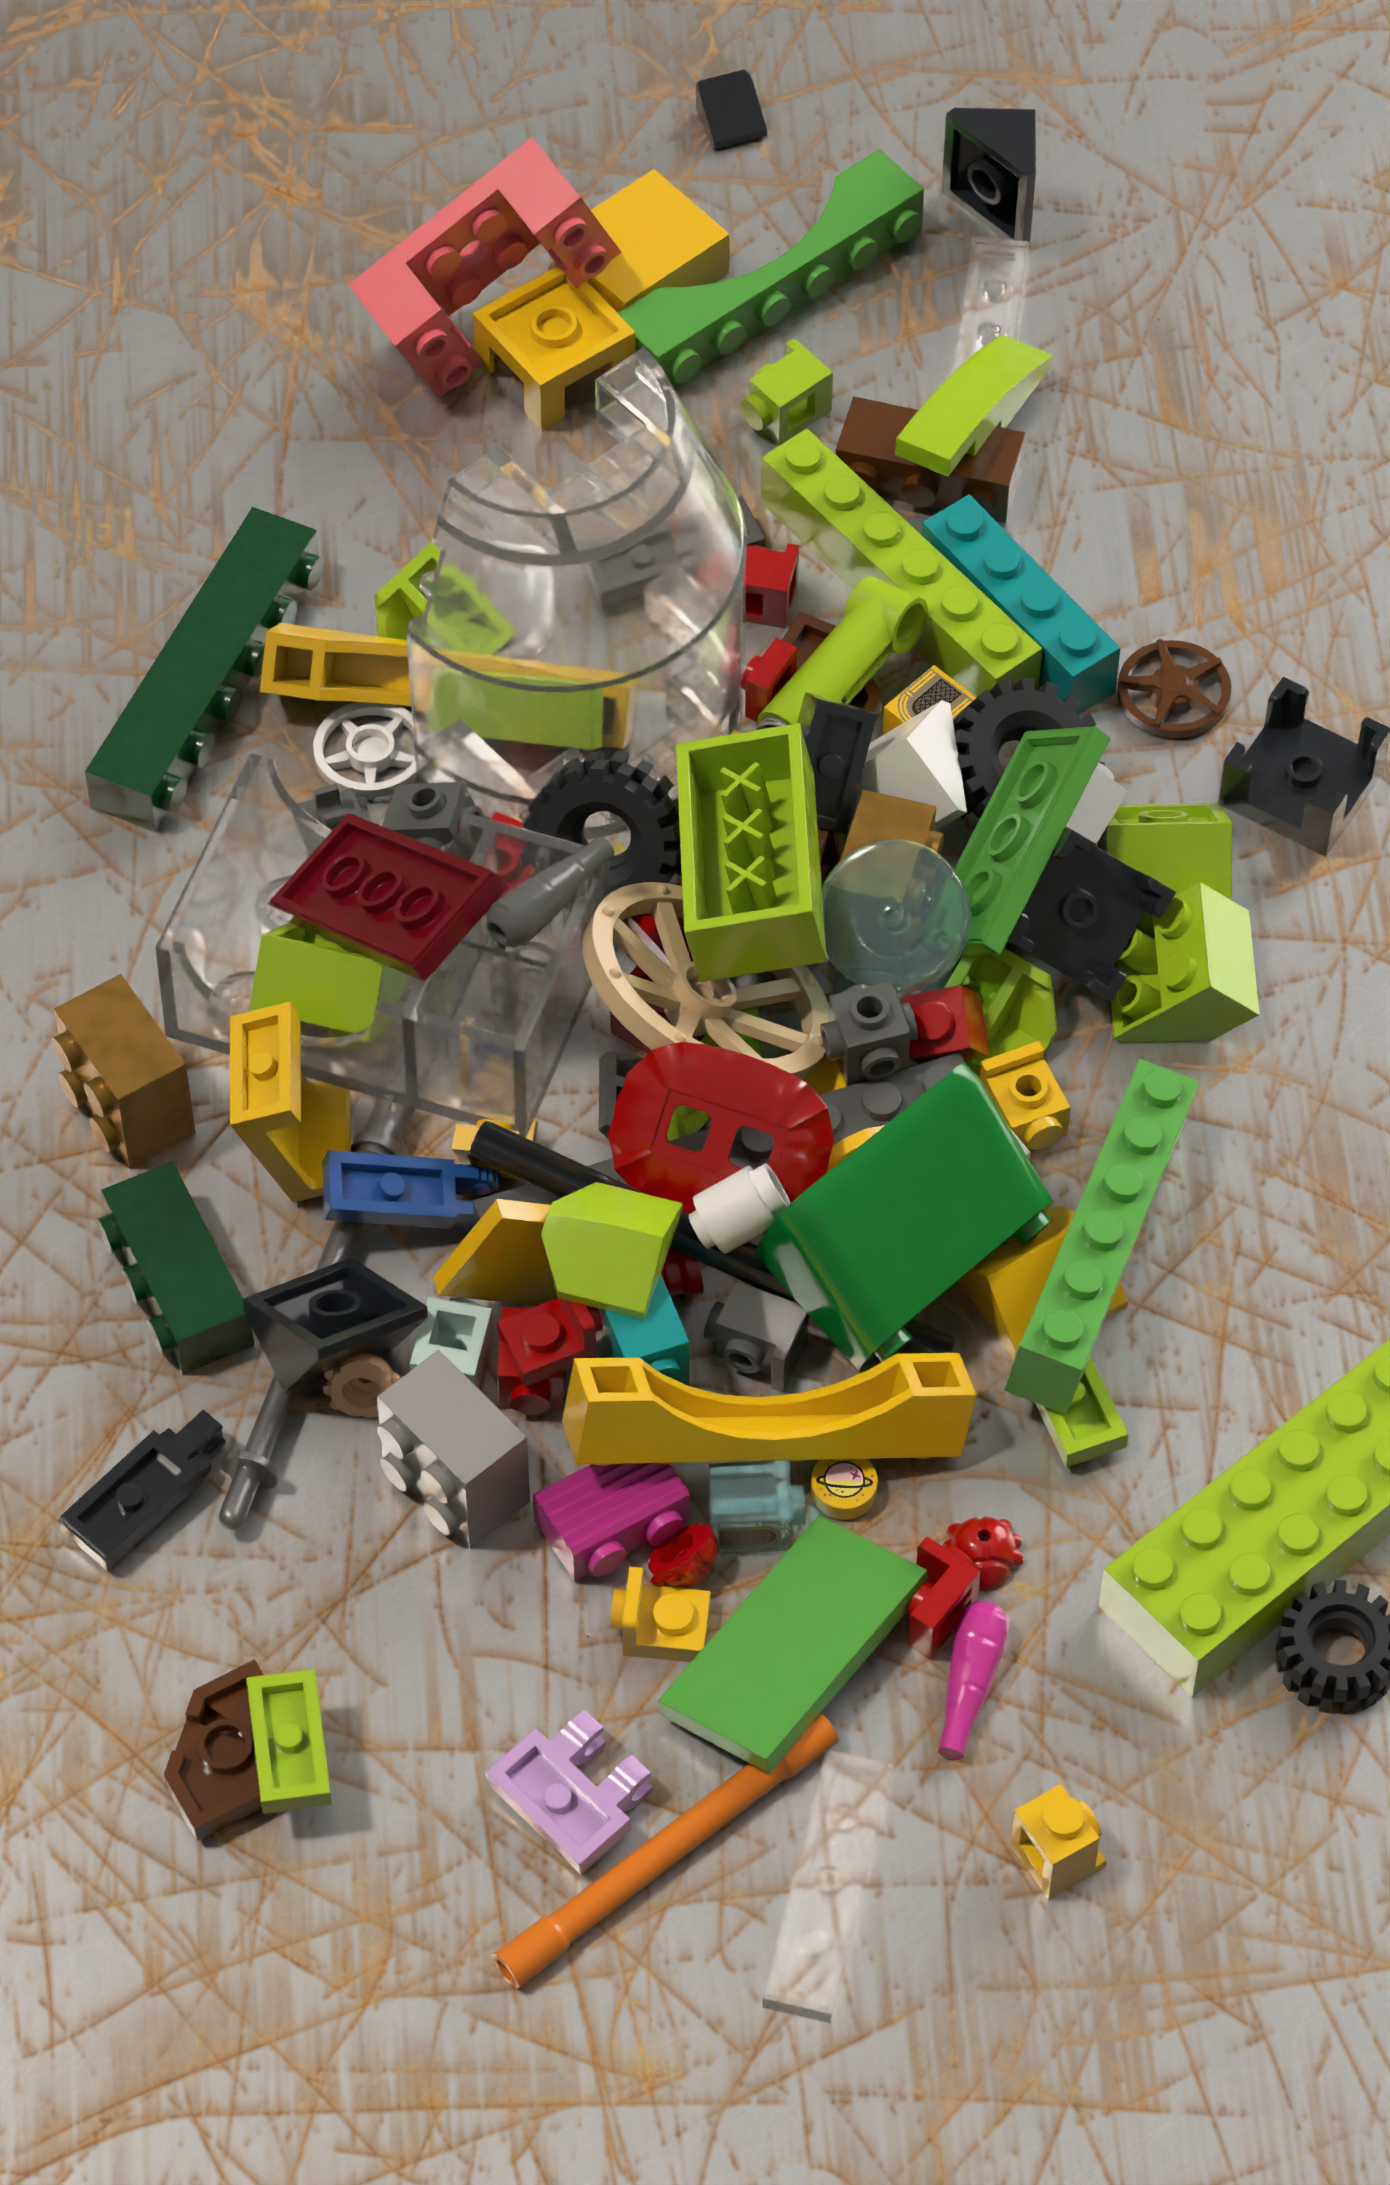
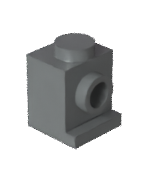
(759, 1333)

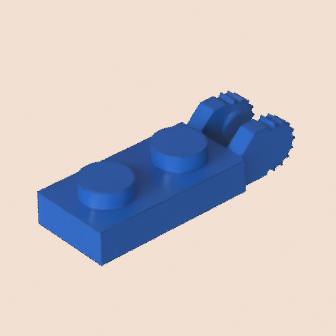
(402, 1189)

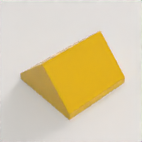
(1013, 1277)

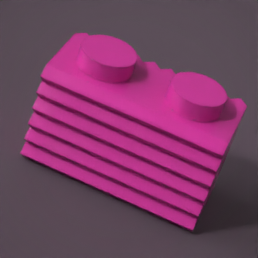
(609, 1512)

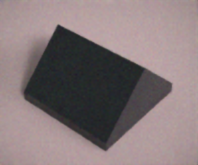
(992, 167)
(328, 1319)

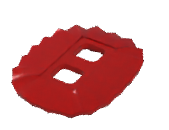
(735, 1094)

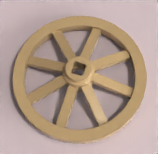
(687, 1002)

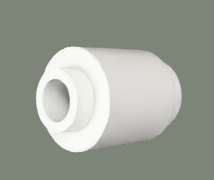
(738, 1208)

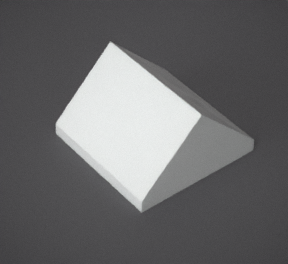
(918, 764)

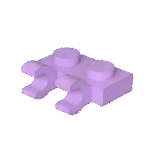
(560, 1801)

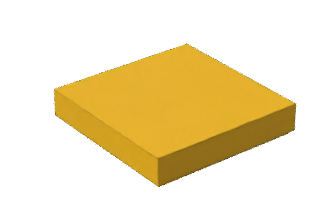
(501, 1258)

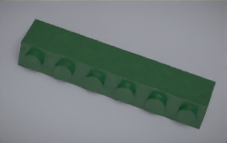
(203, 670)

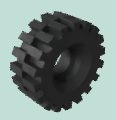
(1003, 717)
(624, 791)

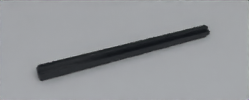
(564, 1176)

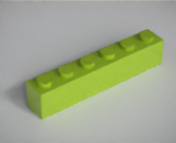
(865, 536)

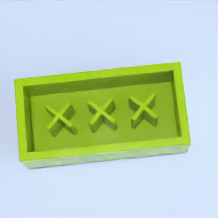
(750, 853)

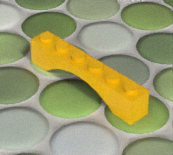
(335, 665)
(894, 1410)

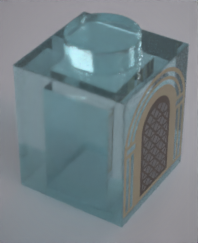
(754, 1506)

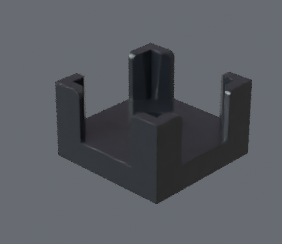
(1301, 774)
(1087, 912)

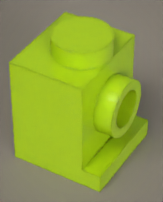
(788, 394)

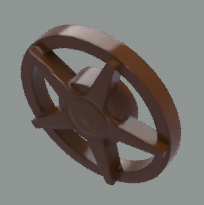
(1174, 688)

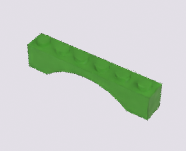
(867, 214)
(1101, 1237)

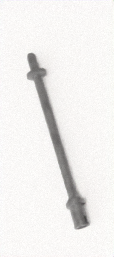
(251, 1467)

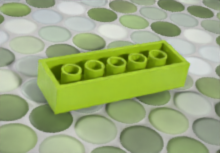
(1261, 1533)

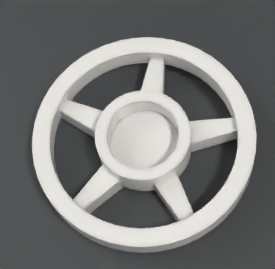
(368, 749)

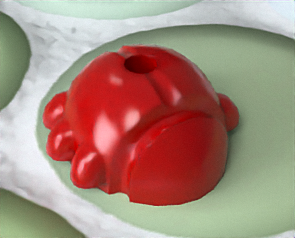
(684, 1557)
(992, 1557)

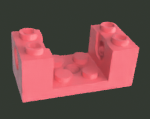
(433, 276)

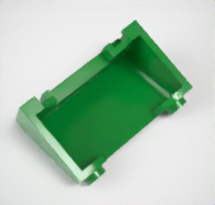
(906, 1218)

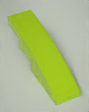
(972, 403)

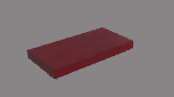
(387, 896)

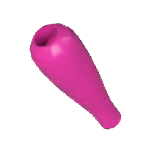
(975, 1658)

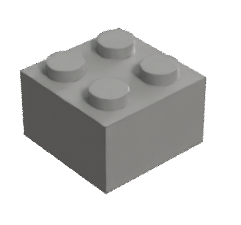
(453, 1450)

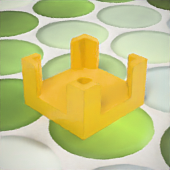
(551, 339)

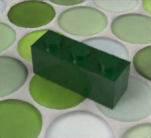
(174, 1268)

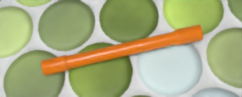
(553, 1934)

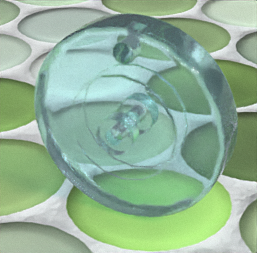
(895, 915)

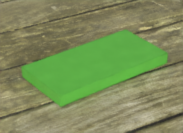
(1024, 828)
(793, 1644)

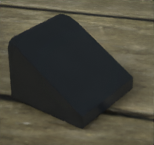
(730, 109)

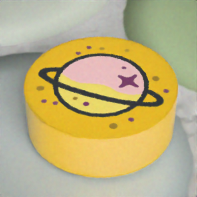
(844, 1487)

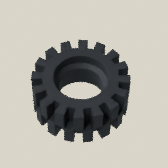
(1327, 1680)

